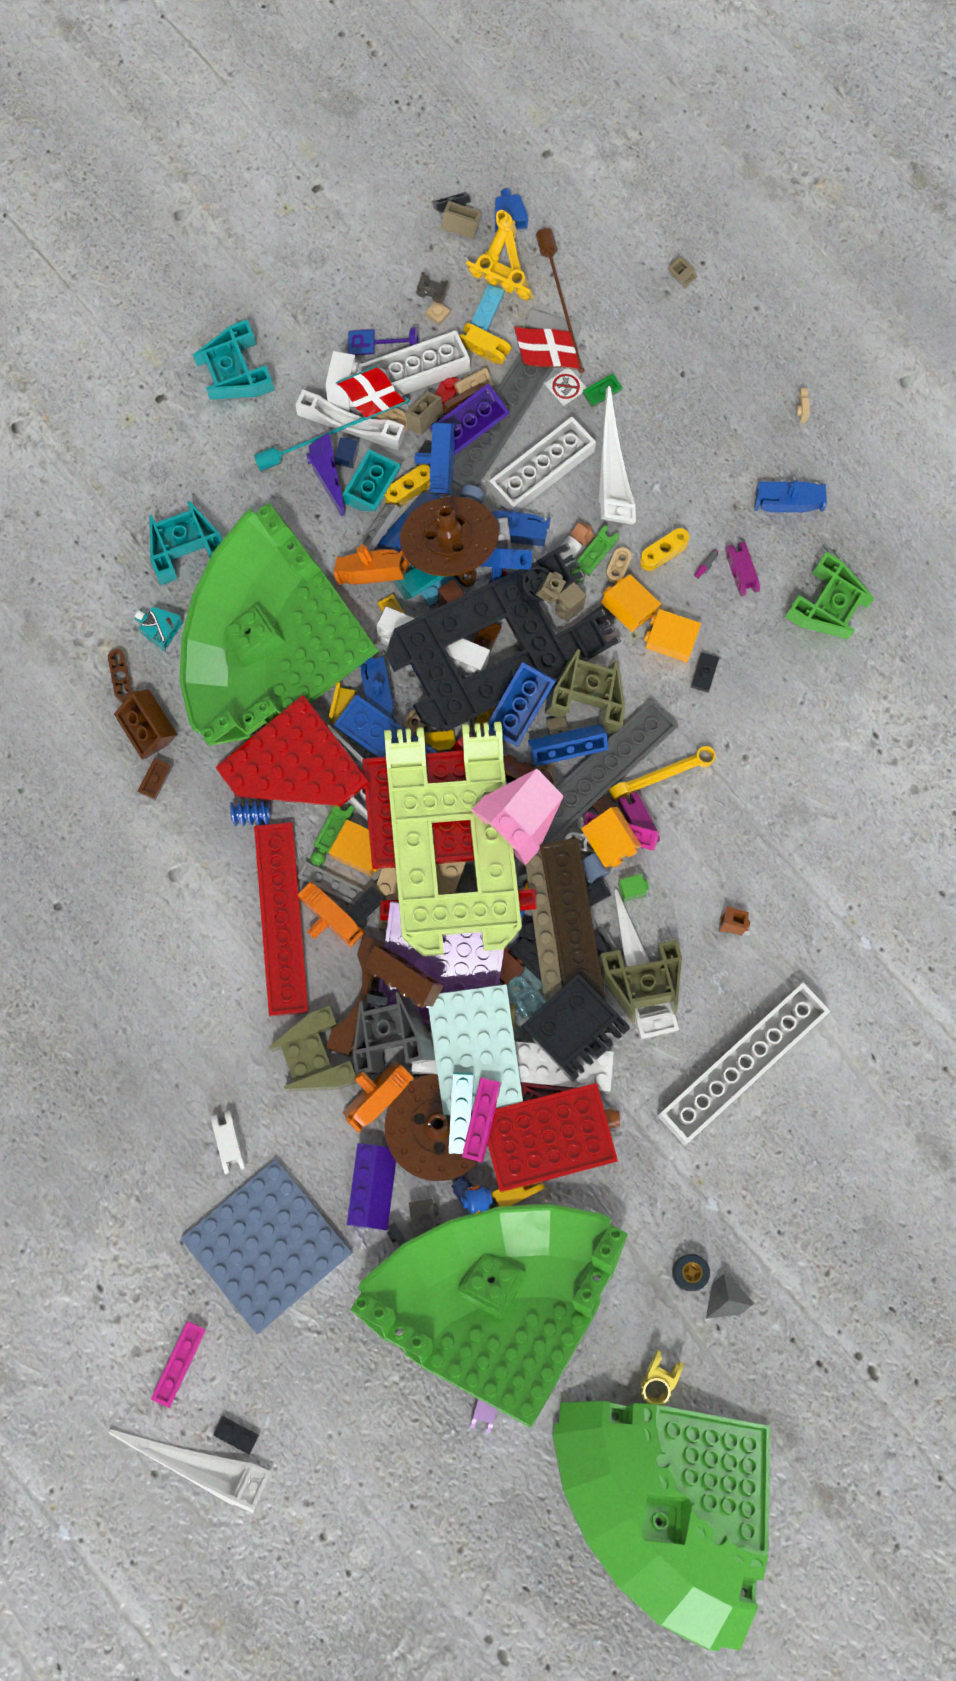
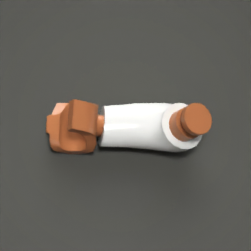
(580, 534)

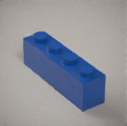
(568, 745)

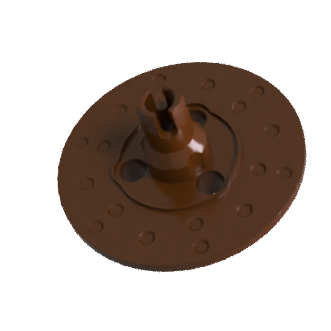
(449, 536)
(413, 1143)

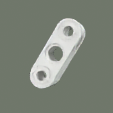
(227, 1141)

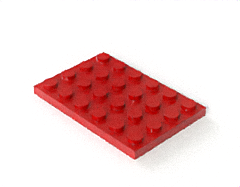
(550, 1138)

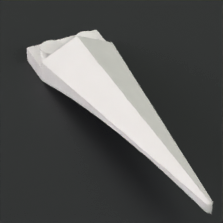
(614, 489)
(653, 1019)
(228, 1479)

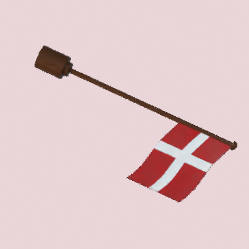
(549, 346)

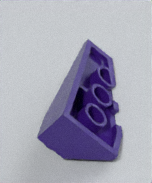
(323, 465)

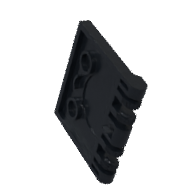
(572, 1024)

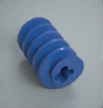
(250, 813)

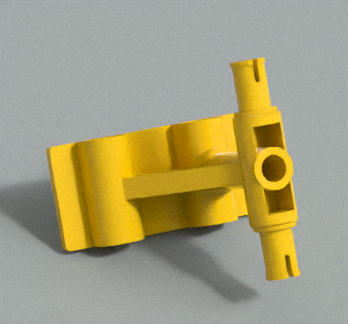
(497, 272)

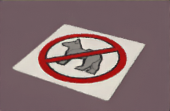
(565, 386)

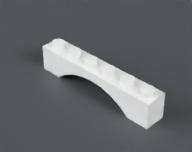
(378, 431)

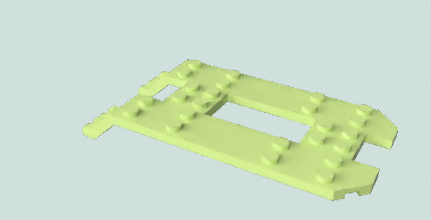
(413, 810)

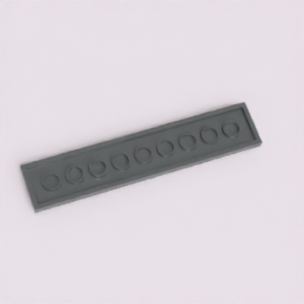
(516, 393)
(608, 767)

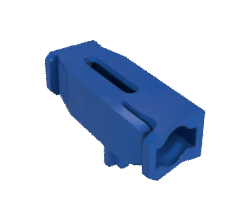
(440, 459)
(790, 497)
(525, 528)
(508, 559)
(377, 686)

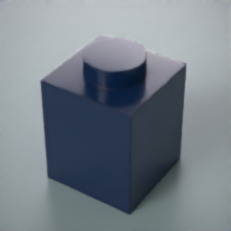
(346, 452)

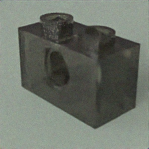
(420, 1209)

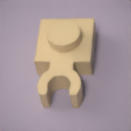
(803, 408)

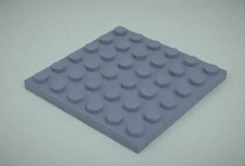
(266, 1246)

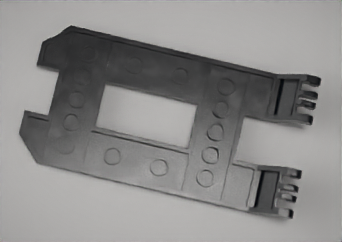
(458, 700)

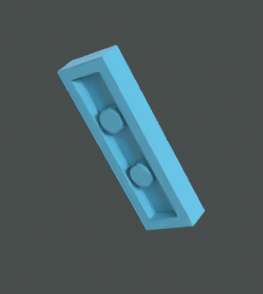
(488, 307)

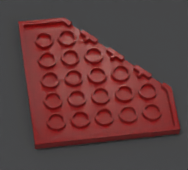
(294, 762)

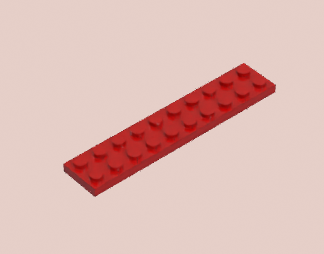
(281, 919)

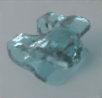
(527, 1000)

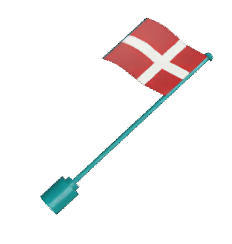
(370, 394)

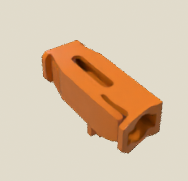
(370, 566)
(329, 916)
(376, 1095)

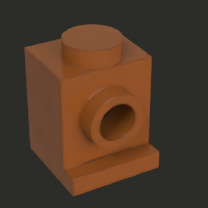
(734, 921)

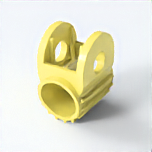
(656, 1373)

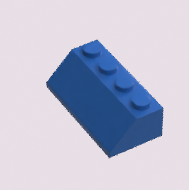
(391, 539)
(521, 703)

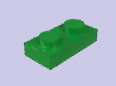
(597, 392)

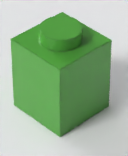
(633, 887)

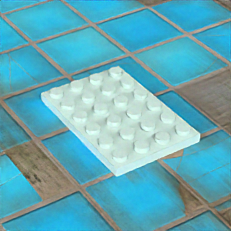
(476, 1037)

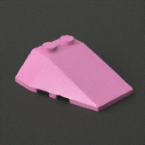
(521, 812)

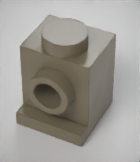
(682, 272)
(547, 590)

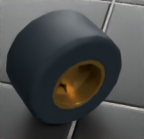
(697, 1270)

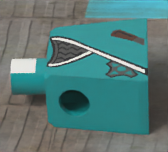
(159, 626)

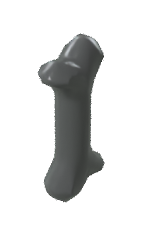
(604, 933)

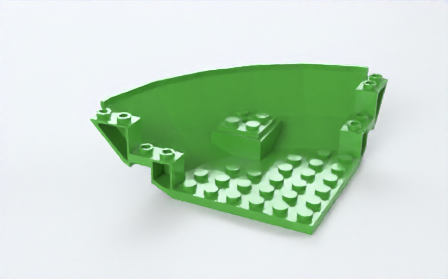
(298, 637)
(504, 1336)
(706, 1487)

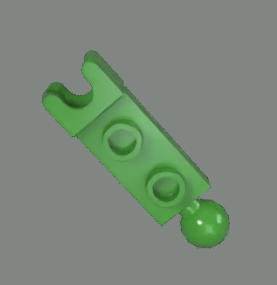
(595, 553)
(329, 833)

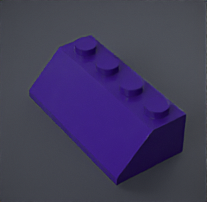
(475, 416)
(371, 1187)

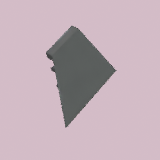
(727, 1298)

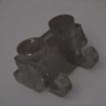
(433, 289)

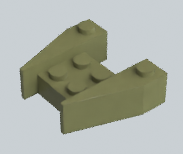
(591, 686)
(644, 983)
(308, 1058)

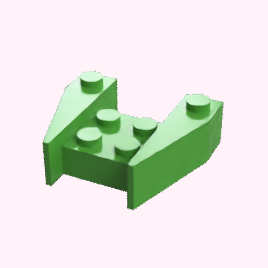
(835, 603)

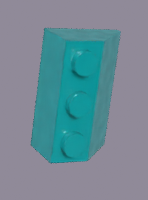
(370, 482)
(415, 582)

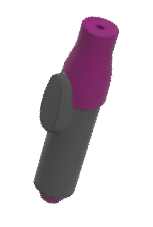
(706, 565)

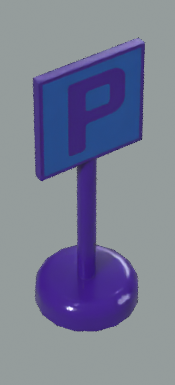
(363, 341)

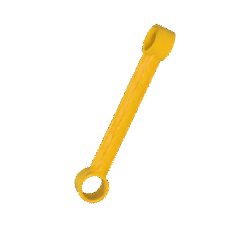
(624, 789)

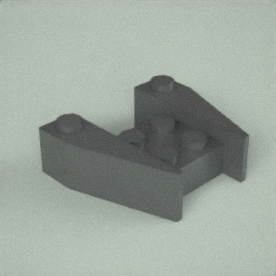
(388, 1029)

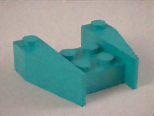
(228, 365)
(179, 537)

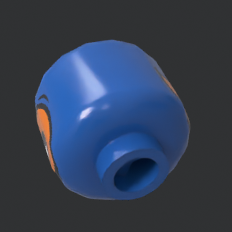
(476, 1199)

